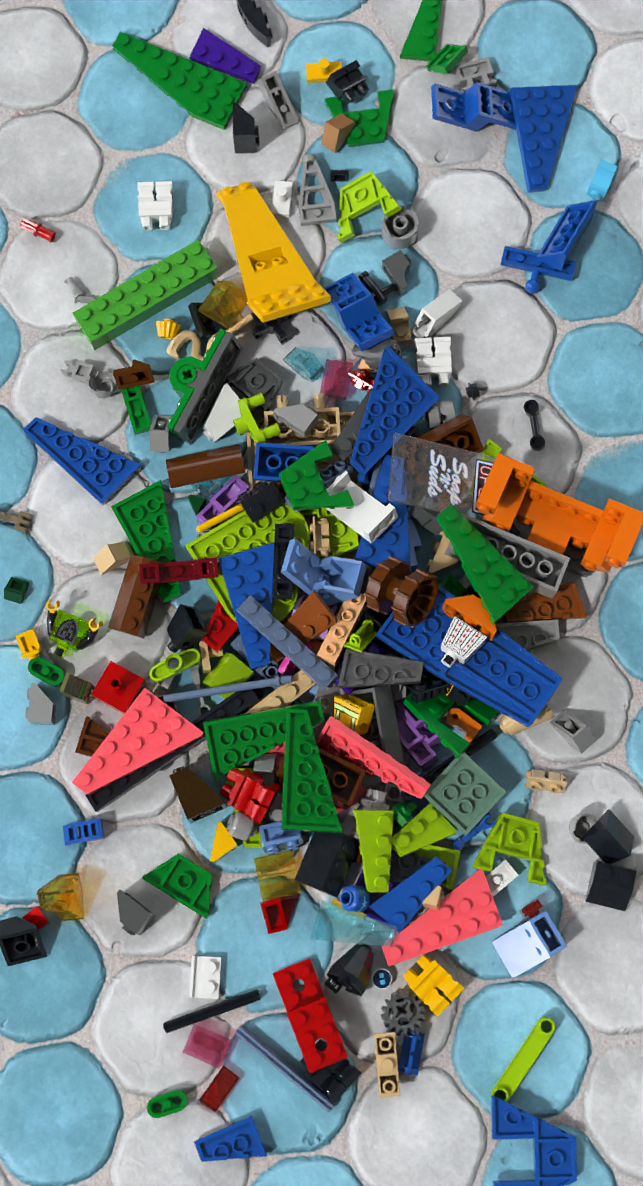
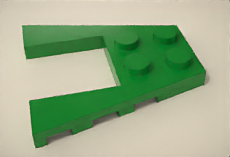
(434, 709)

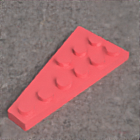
(461, 915)

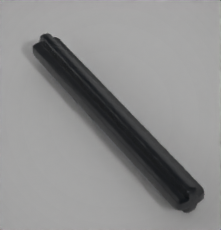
(211, 1011)

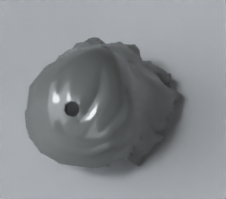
(373, 356)

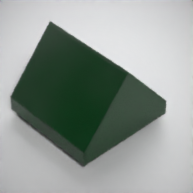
(197, 503)

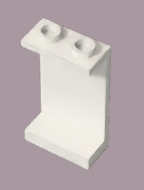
(368, 516)

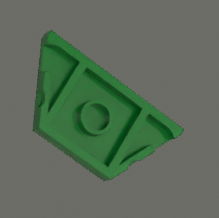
(184, 883)

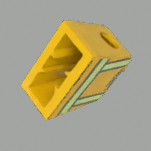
(353, 712)

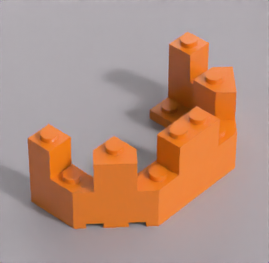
(557, 517)

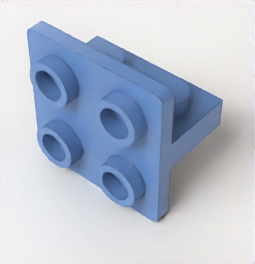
(276, 839)

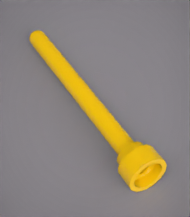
(221, 517)

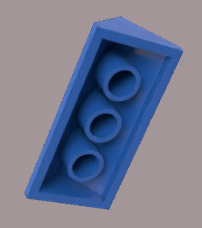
(566, 234)

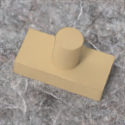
(206, 653)

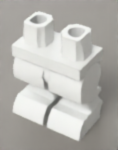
(155, 211)
(437, 366)

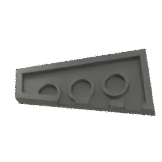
(345, 442)

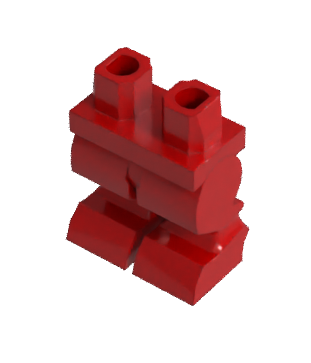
(246, 791)

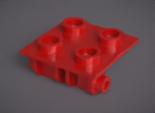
(361, 377)

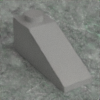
(278, 99)

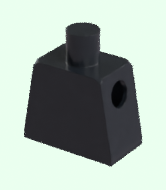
(185, 629)

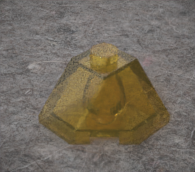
(63, 897)

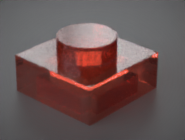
(531, 910)

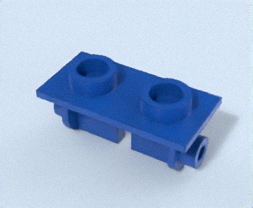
(411, 1053)

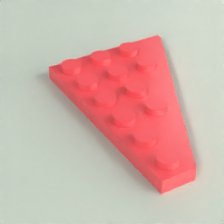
(140, 737)

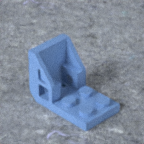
(332, 577)

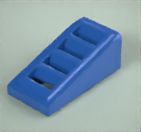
(99, 831)

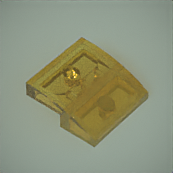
(277, 875)

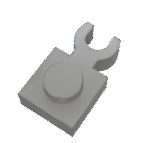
(80, 371)

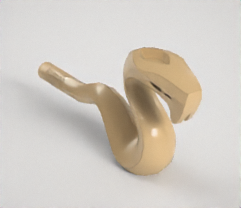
(188, 335)

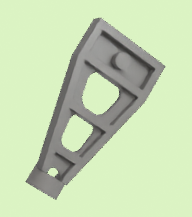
(315, 213)

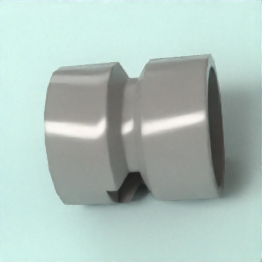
(440, 413)

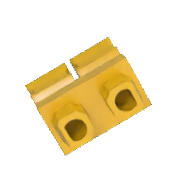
(433, 977)

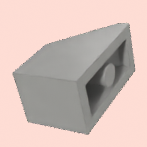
(297, 418)
(160, 434)
(573, 731)

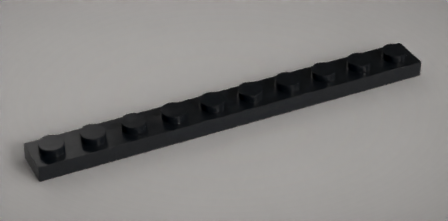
(231, 706)

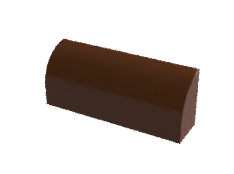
(205, 466)

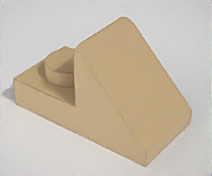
(398, 321)

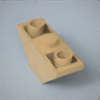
(441, 561)
(386, 1064)

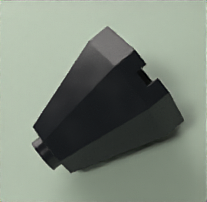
(353, 969)

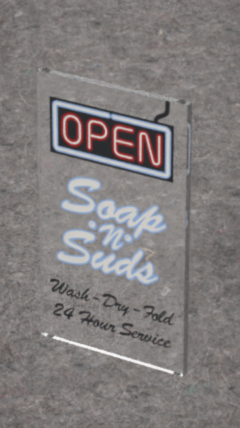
(437, 475)

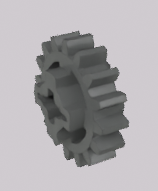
(403, 1022)

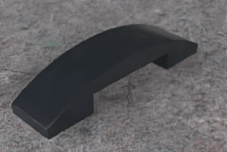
(281, 584)

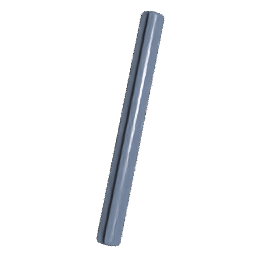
(283, 1067)

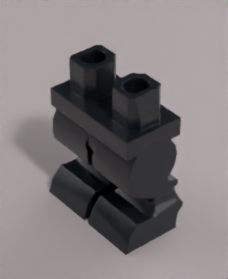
(327, 1081)

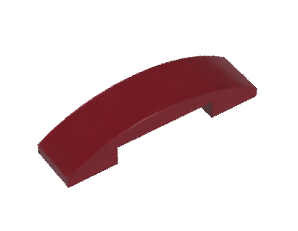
(178, 571)

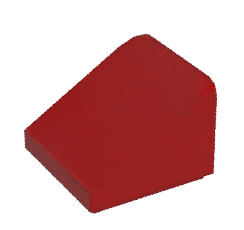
(37, 917)

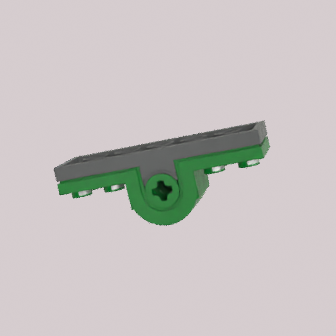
(199, 383)

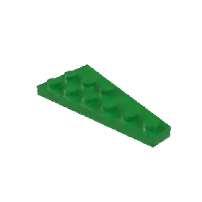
(487, 569)
(247, 736)
(306, 791)

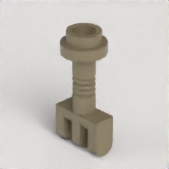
(19, 521)

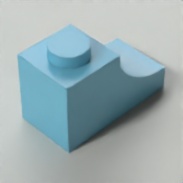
(602, 180)

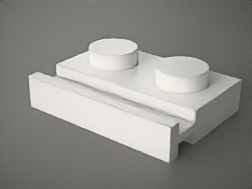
(205, 977)

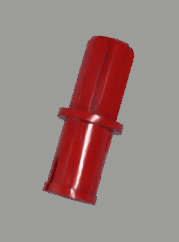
(37, 229)

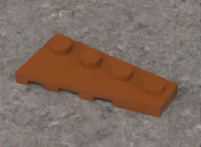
(537, 607)
(307, 622)

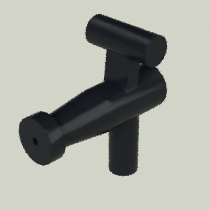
(377, 293)

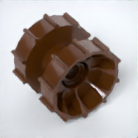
(404, 592)

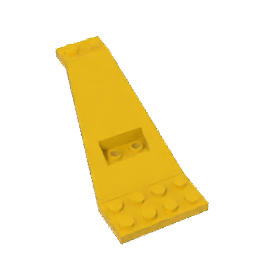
(269, 265)

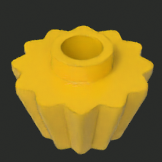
(167, 329)

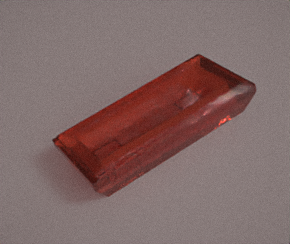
(219, 1088)

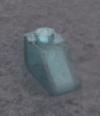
(304, 364)

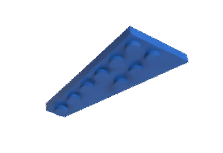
(87, 463)
(252, 575)

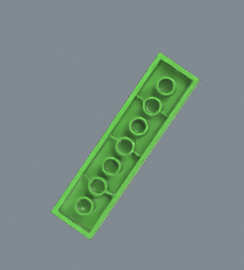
(146, 294)

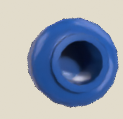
(354, 898)

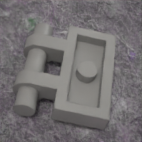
(475, 71)

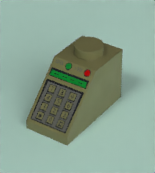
(77, 689)

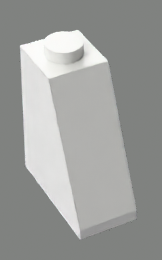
(436, 314)
(222, 414)

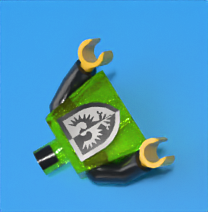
(69, 631)

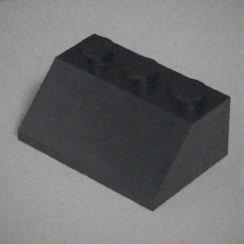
(327, 862)

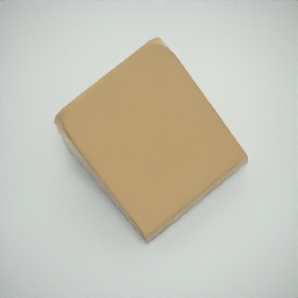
(434, 899)

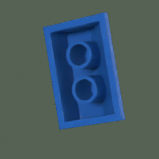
(274, 458)

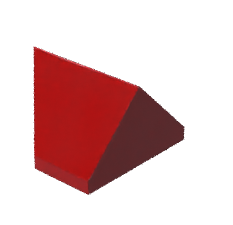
(278, 912)

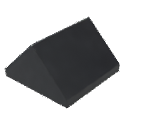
(609, 838)

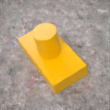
(321, 71)

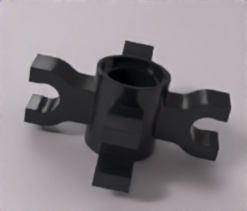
(276, 329)

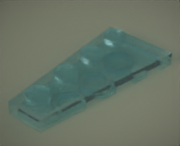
(339, 925)

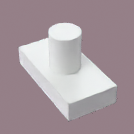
(282, 199)

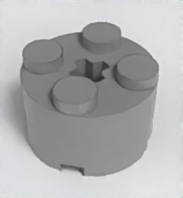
(400, 229)

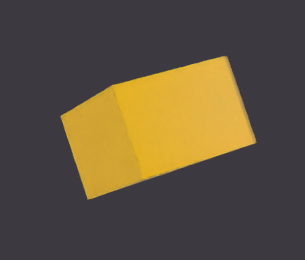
(222, 844)

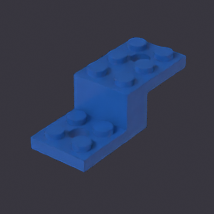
(473, 107)
(358, 312)

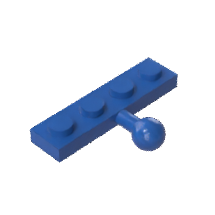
(527, 261)

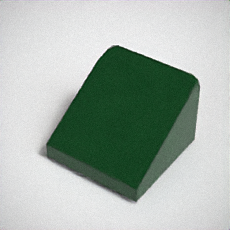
(15, 590)

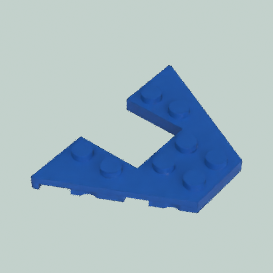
(552, 1147)

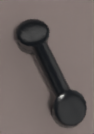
(532, 410)

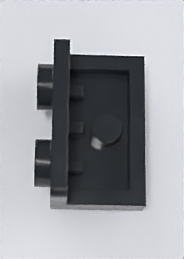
(204, 325)

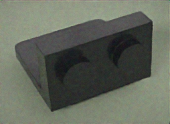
(260, 500)

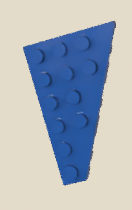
(540, 124)
(393, 407)

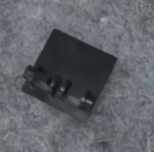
(428, 688)

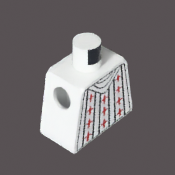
(461, 643)

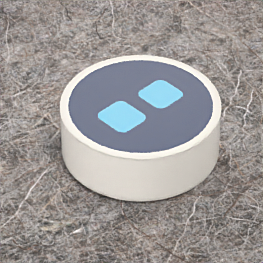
(381, 978)

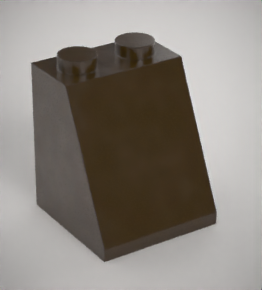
(194, 795)

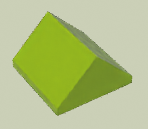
(226, 672)

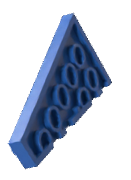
(395, 538)

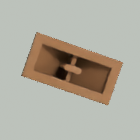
(336, 132)

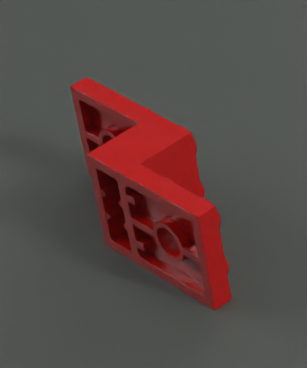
(310, 1015)

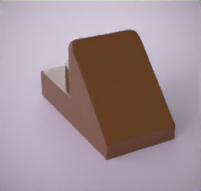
(136, 375)

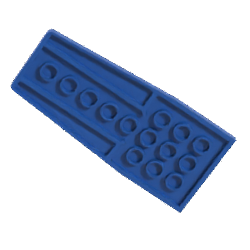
(497, 674)

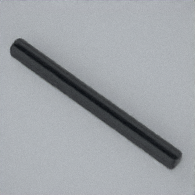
(473, 747)

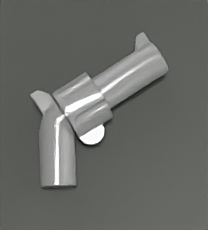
(78, 293)

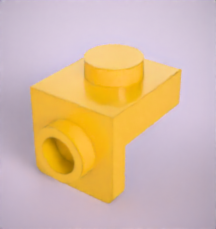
(29, 644)

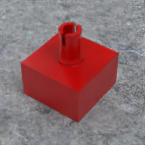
(118, 687)

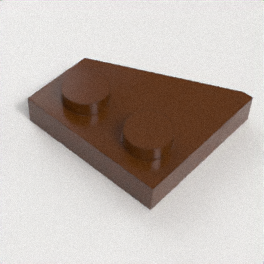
(90, 738)

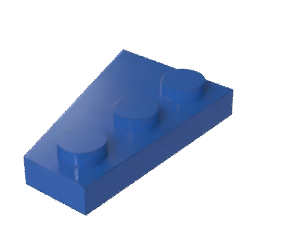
(231, 1142)

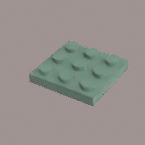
(464, 793)

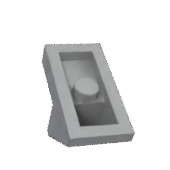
(265, 767)

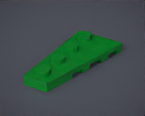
(423, 34)

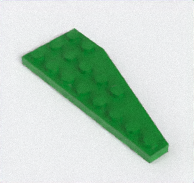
(193, 86)

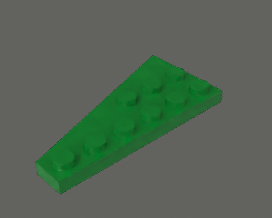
(148, 530)

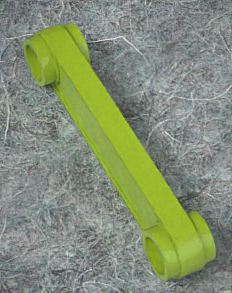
(523, 1059)

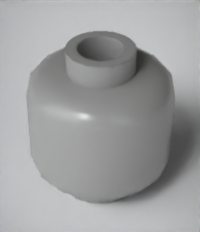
(241, 826)

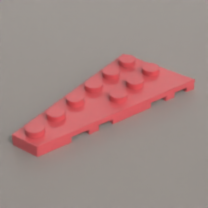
(353, 748)

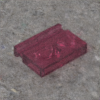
(336, 379)
(207, 1046)

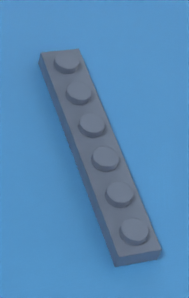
(286, 642)

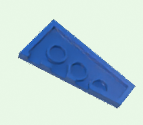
(406, 898)

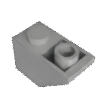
(41, 708)

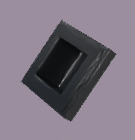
(339, 175)

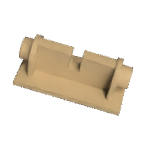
(320, 545)
(554, 783)

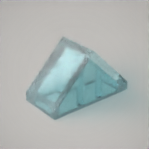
(208, 488)

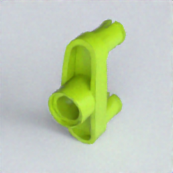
(247, 423)
(187, 659)

